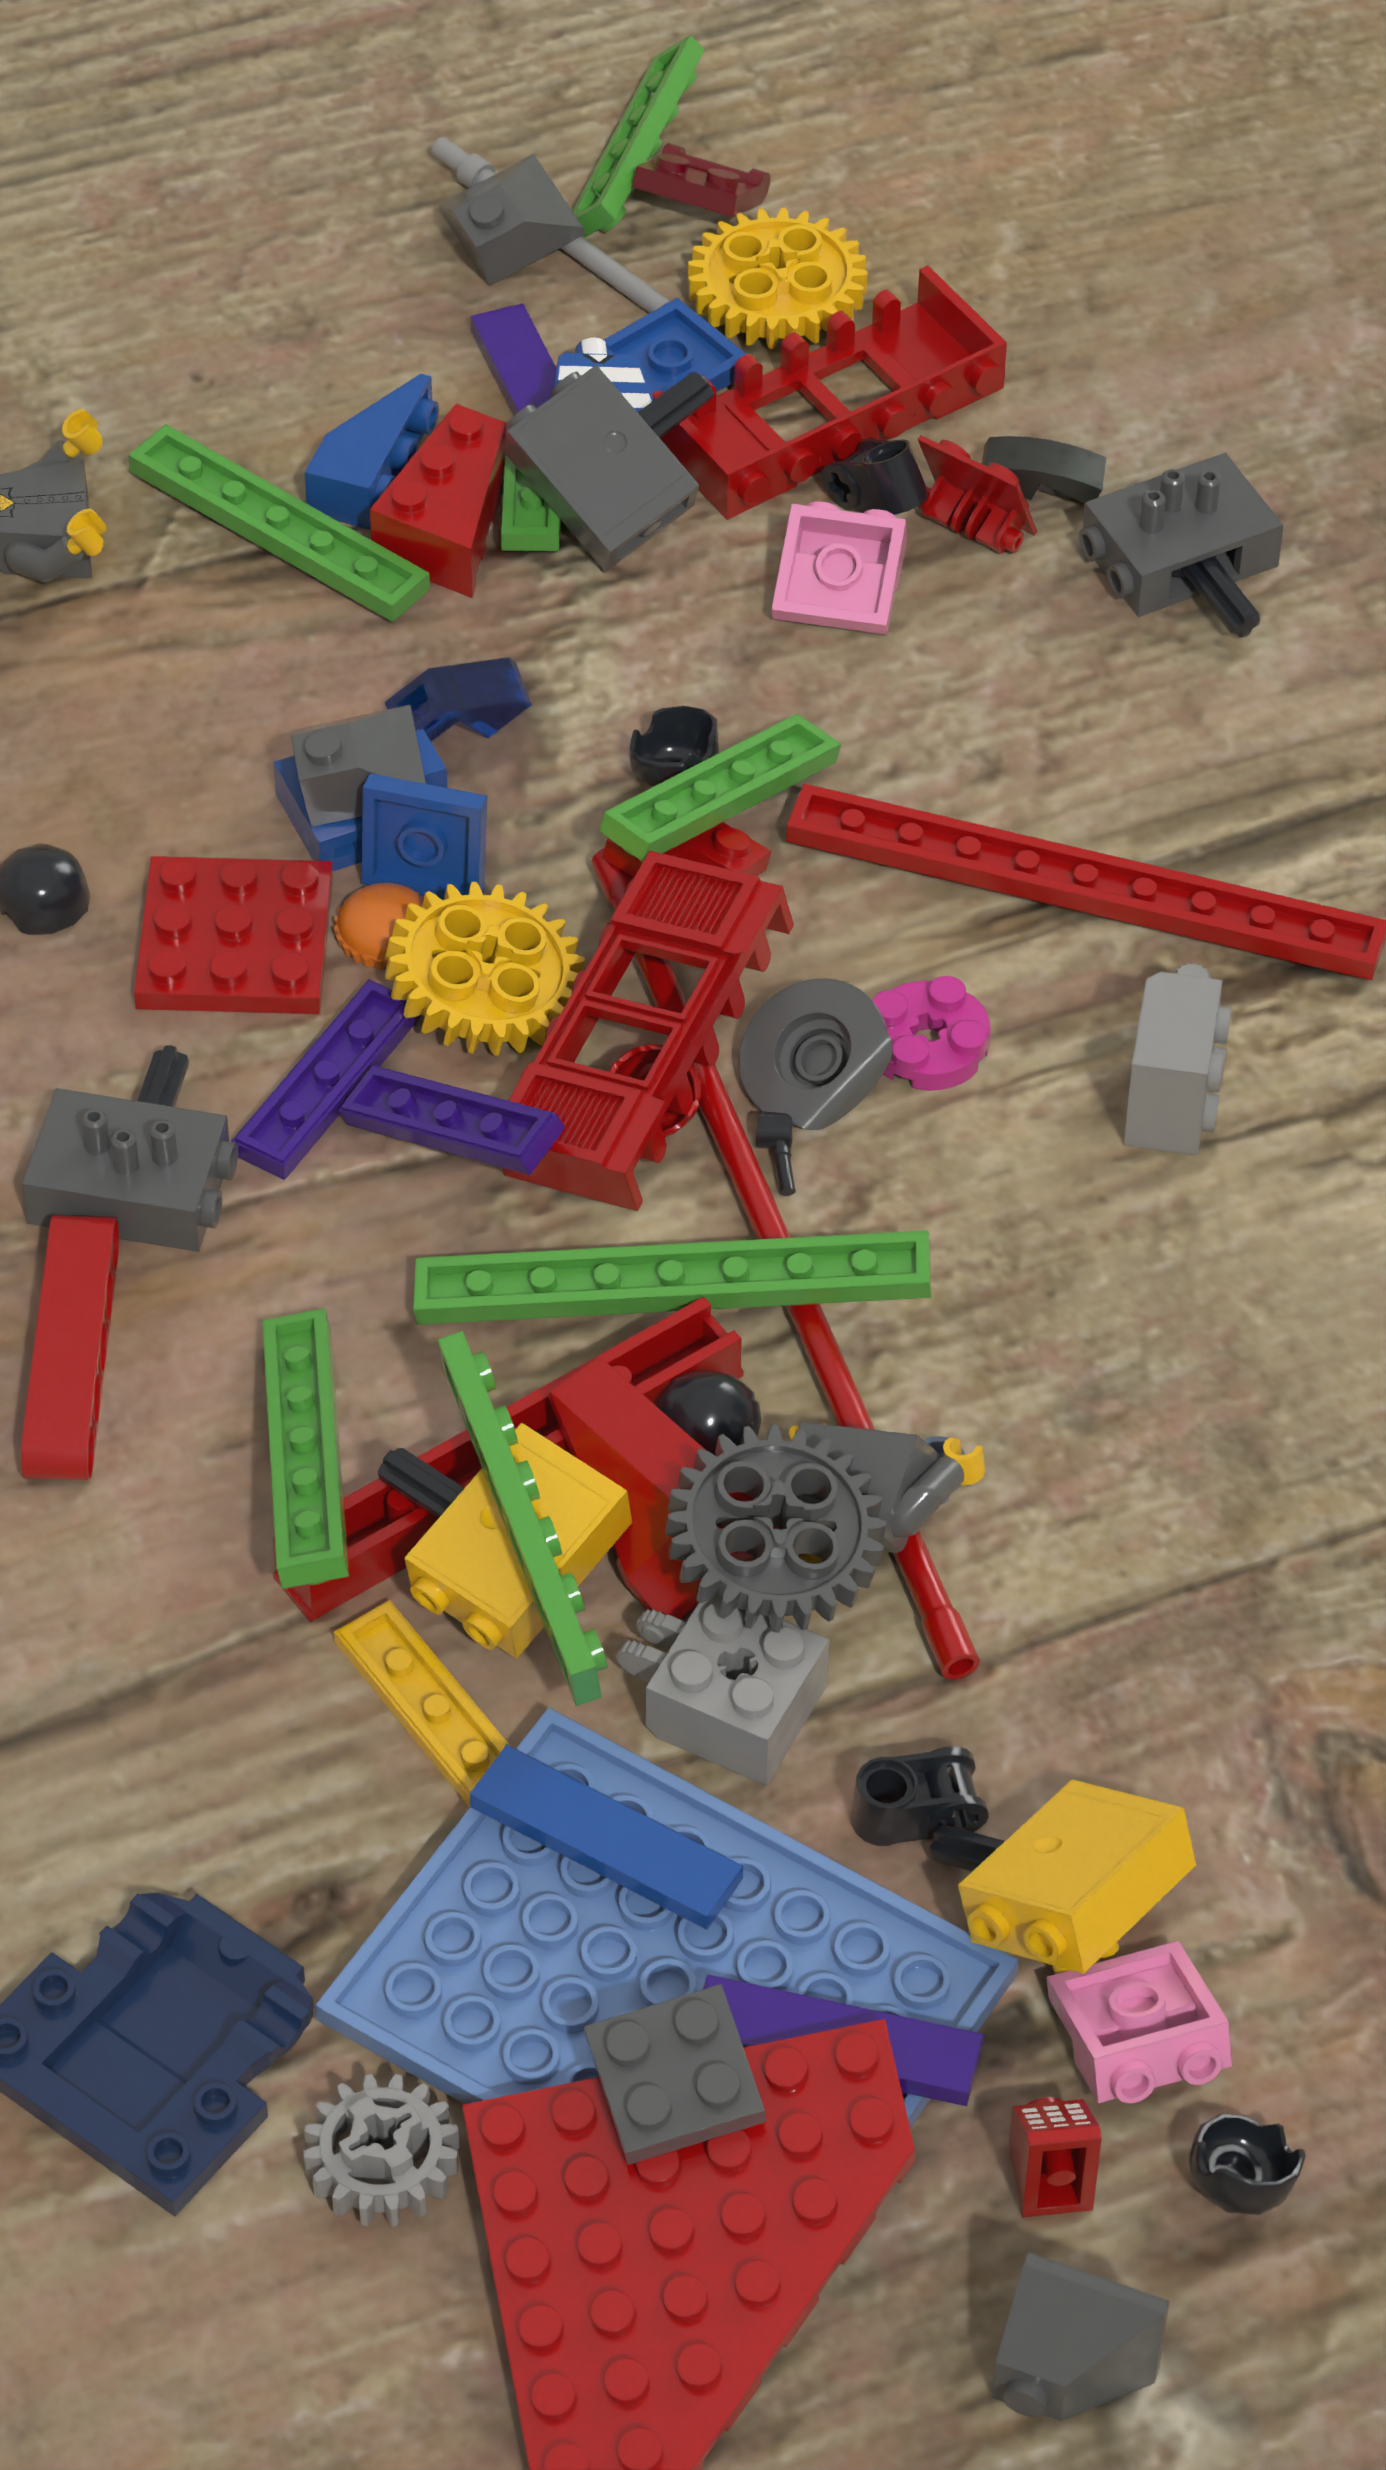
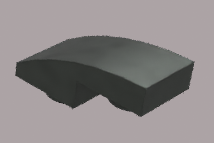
(1058, 465)

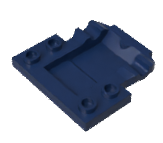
(155, 2043)

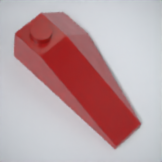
(642, 1451)

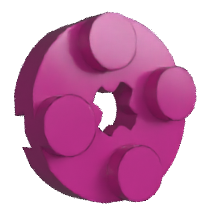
(939, 1007)

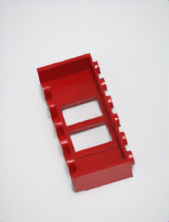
(929, 354)
(613, 1120)

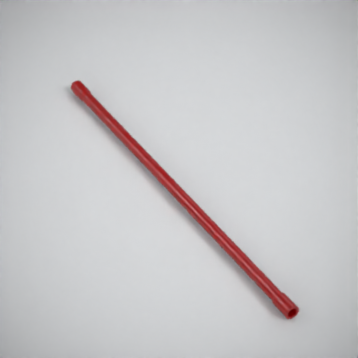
(940, 1621)

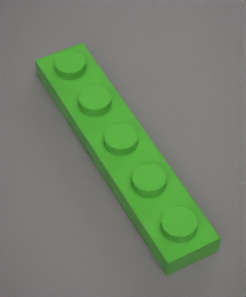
(637, 135)
(720, 787)

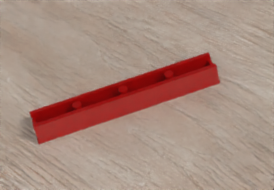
(387, 1525)

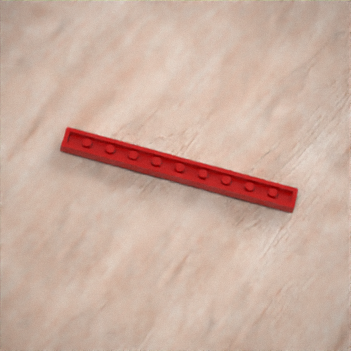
(1087, 881)

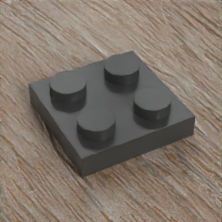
(674, 2074)

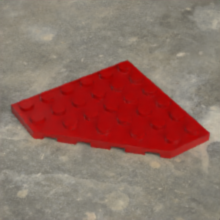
(671, 2283)

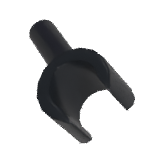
(775, 1132)

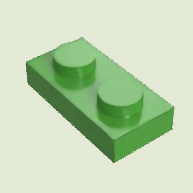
(526, 516)

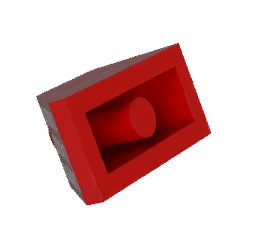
(1054, 2156)

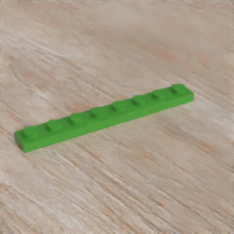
(672, 1277)

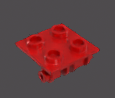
(975, 497)

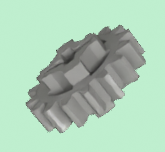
(378, 2157)

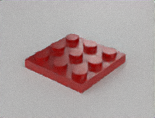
(234, 935)

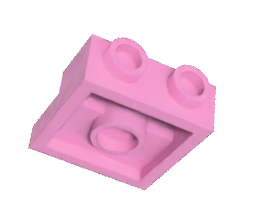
(840, 567)
(1141, 2023)

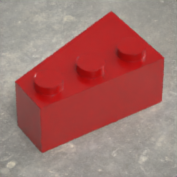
(446, 499)

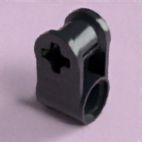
(876, 477)
(920, 1796)

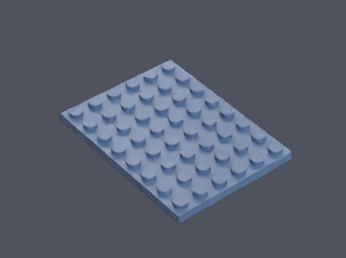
(516, 1948)

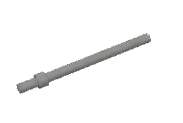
(474, 169)

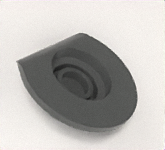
(814, 1052)

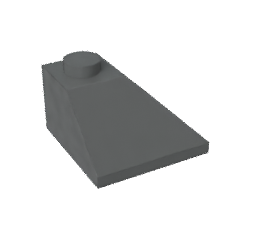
(511, 219)
(340, 755)
(1076, 2341)

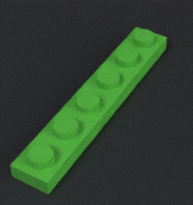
(279, 522)
(304, 1449)
(532, 1538)

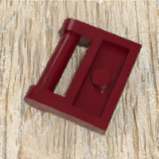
(702, 182)

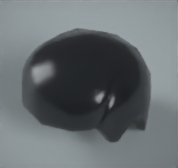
(673, 743)
(43, 889)
(711, 1405)
(1244, 2164)

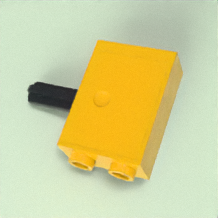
(467, 1556)
(1069, 1874)

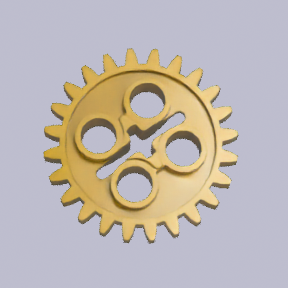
(776, 276)
(482, 967)

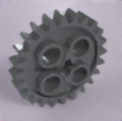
(778, 1579)

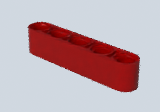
(70, 1348)

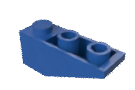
(369, 452)

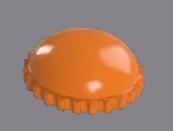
(369, 920)

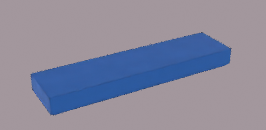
(606, 1836)

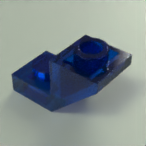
(475, 693)

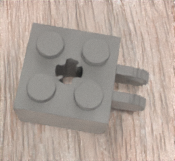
(1177, 1061)
(728, 1687)

